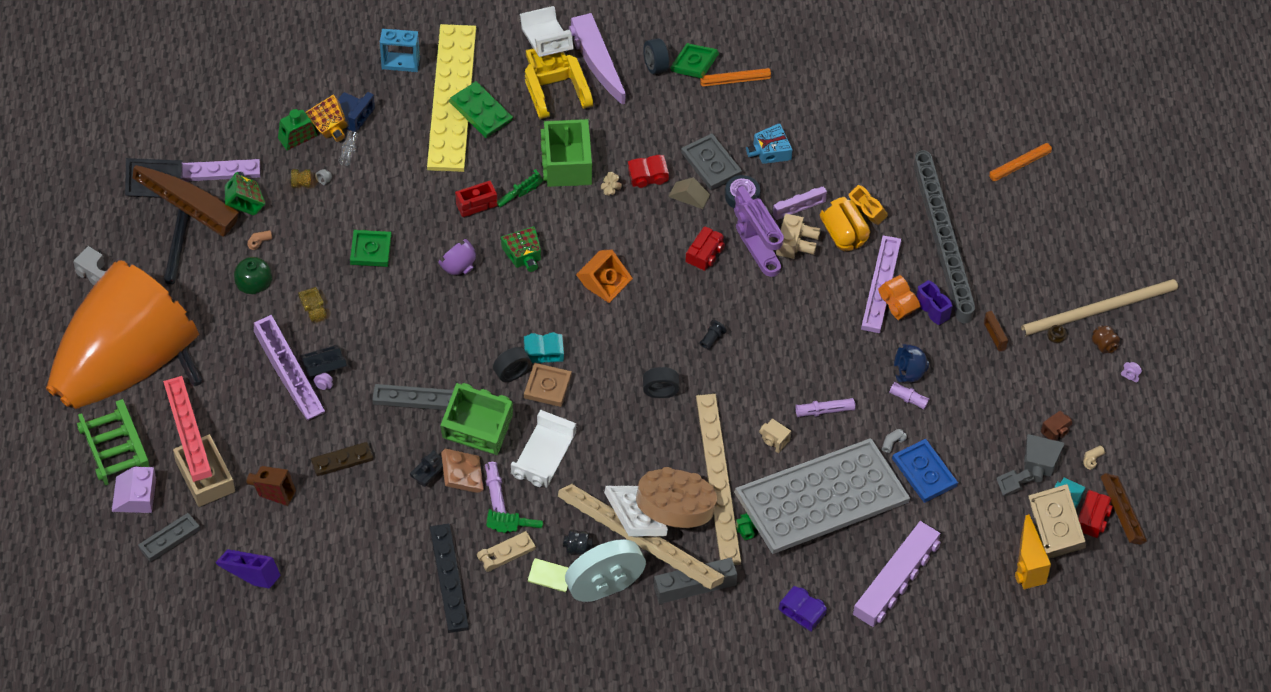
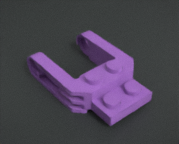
(755, 229)

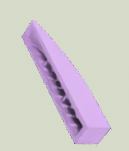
(595, 54)
(287, 367)

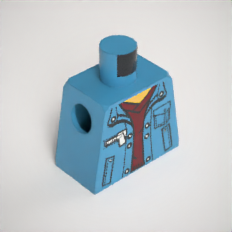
(771, 145)

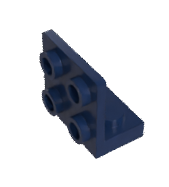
(356, 109)

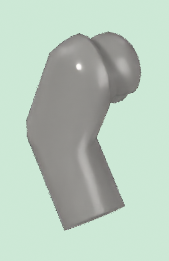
(889, 440)

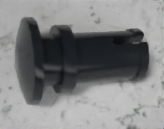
(713, 333)

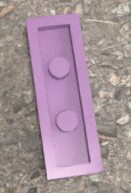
(799, 202)

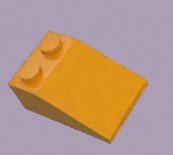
(1033, 561)

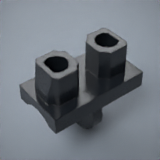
(427, 469)

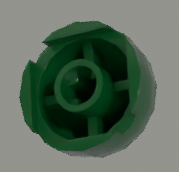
(252, 275)

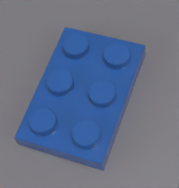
(924, 470)

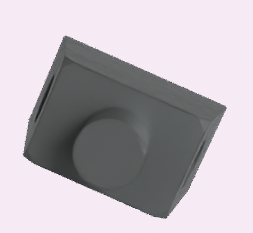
(1041, 456)

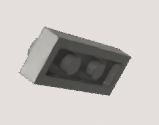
(169, 537)

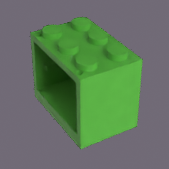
(566, 153)
(477, 418)

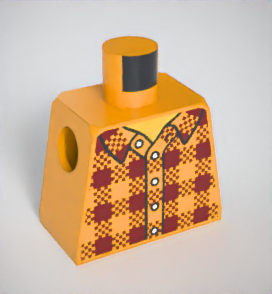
(328, 118)

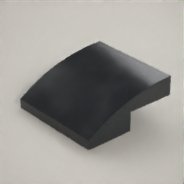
(323, 360)

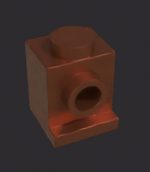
(1056, 426)

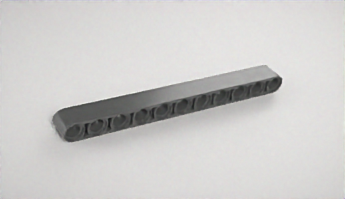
(944, 237)

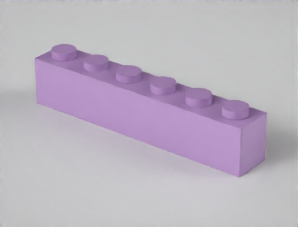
(896, 574)

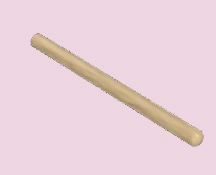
(1100, 307)

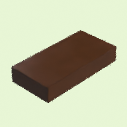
(995, 331)

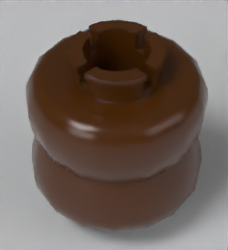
(1105, 339)

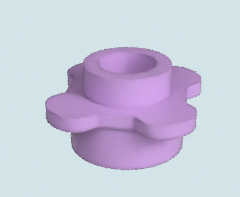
(1131, 371)

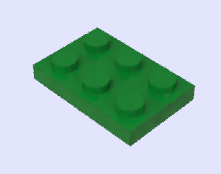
(480, 109)

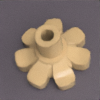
(610, 184)

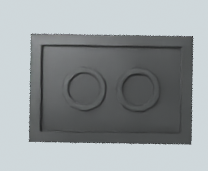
(711, 161)

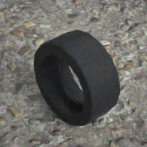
(512, 364)
(661, 390)

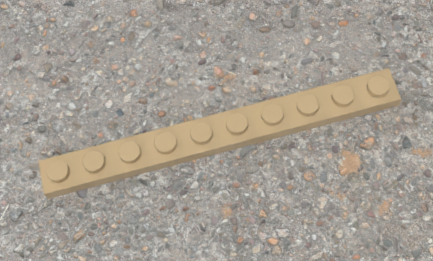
(718, 477)
(656, 545)

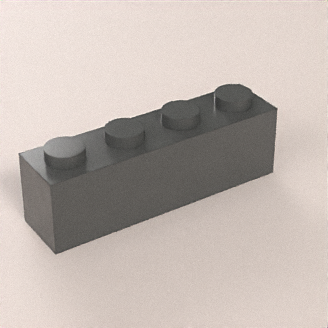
(678, 585)

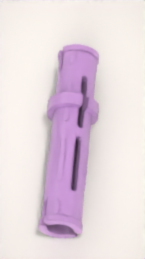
(816, 408)
(494, 483)

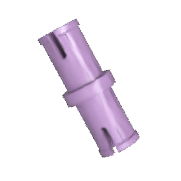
(909, 395)

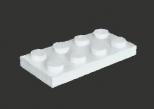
(632, 518)

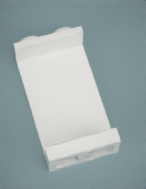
(545, 32)
(544, 449)

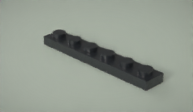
(449, 578)

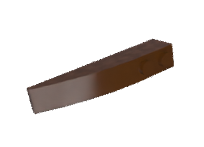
(189, 198)

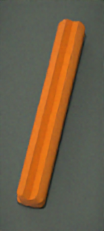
(734, 77)
(1020, 162)

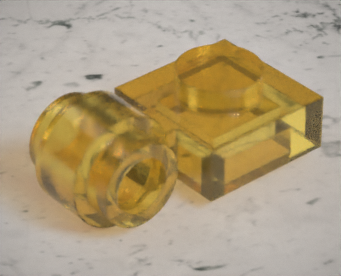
(312, 300)

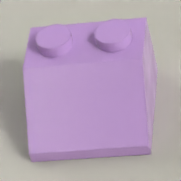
(135, 490)

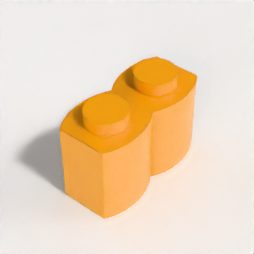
(868, 204)

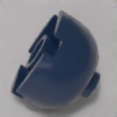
(911, 360)

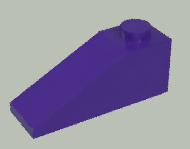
(252, 568)

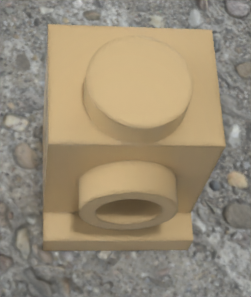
(775, 435)

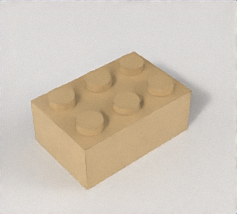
(210, 488)

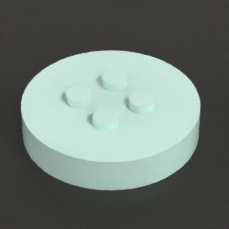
(605, 570)

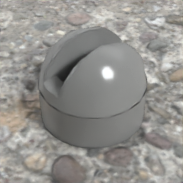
(325, 174)

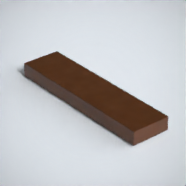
(1123, 509)

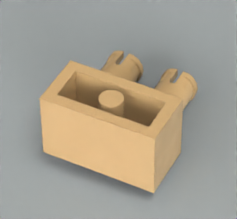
(793, 230)

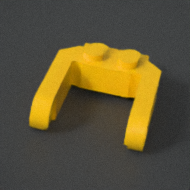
(552, 69)

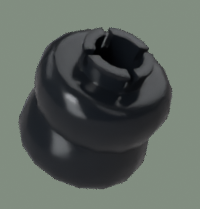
(577, 542)

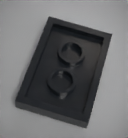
(169, 167)

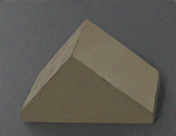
(690, 192)

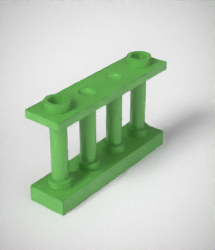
(133, 444)

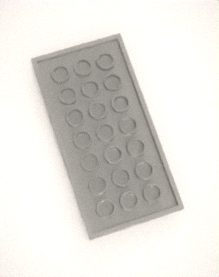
(821, 495)

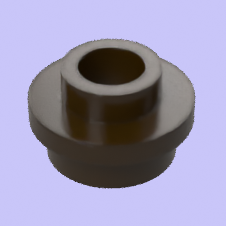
(1057, 329)

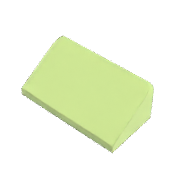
(548, 575)

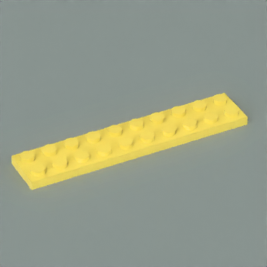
(453, 74)

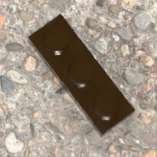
(341, 459)

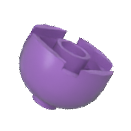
(459, 259)

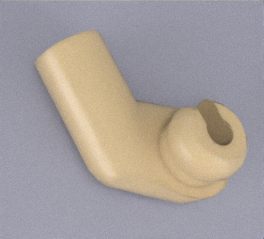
(1091, 455)

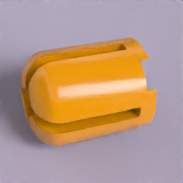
(845, 224)

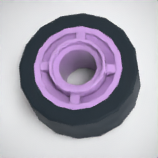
(749, 183)

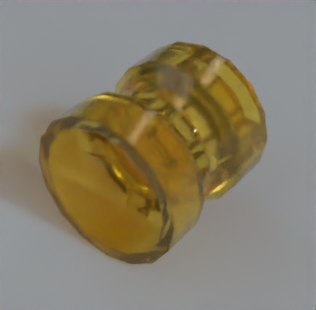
(302, 178)

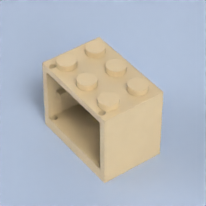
(1057, 521)

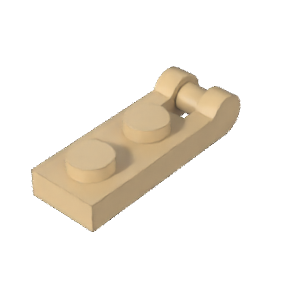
(506, 551)

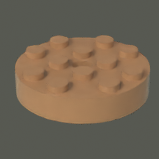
(676, 498)

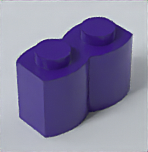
(934, 302)
(802, 608)

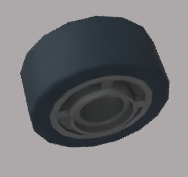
(656, 56)

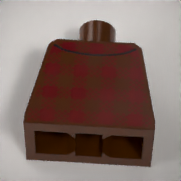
(273, 484)

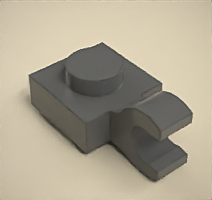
(1011, 481)

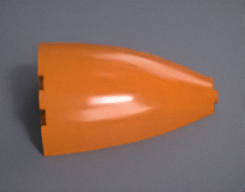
(118, 337)

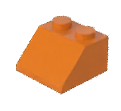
(604, 275)

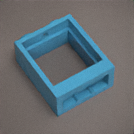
(399, 38)

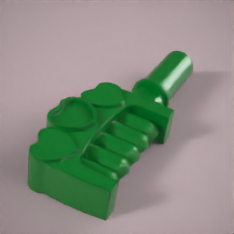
(522, 189)
(504, 522)

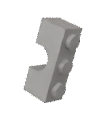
(89, 265)

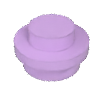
(323, 381)

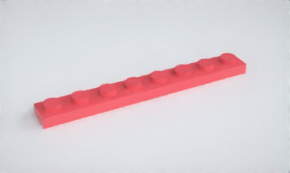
(187, 429)

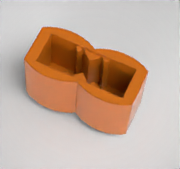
(899, 297)

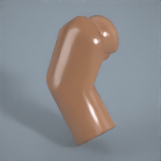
(257, 238)

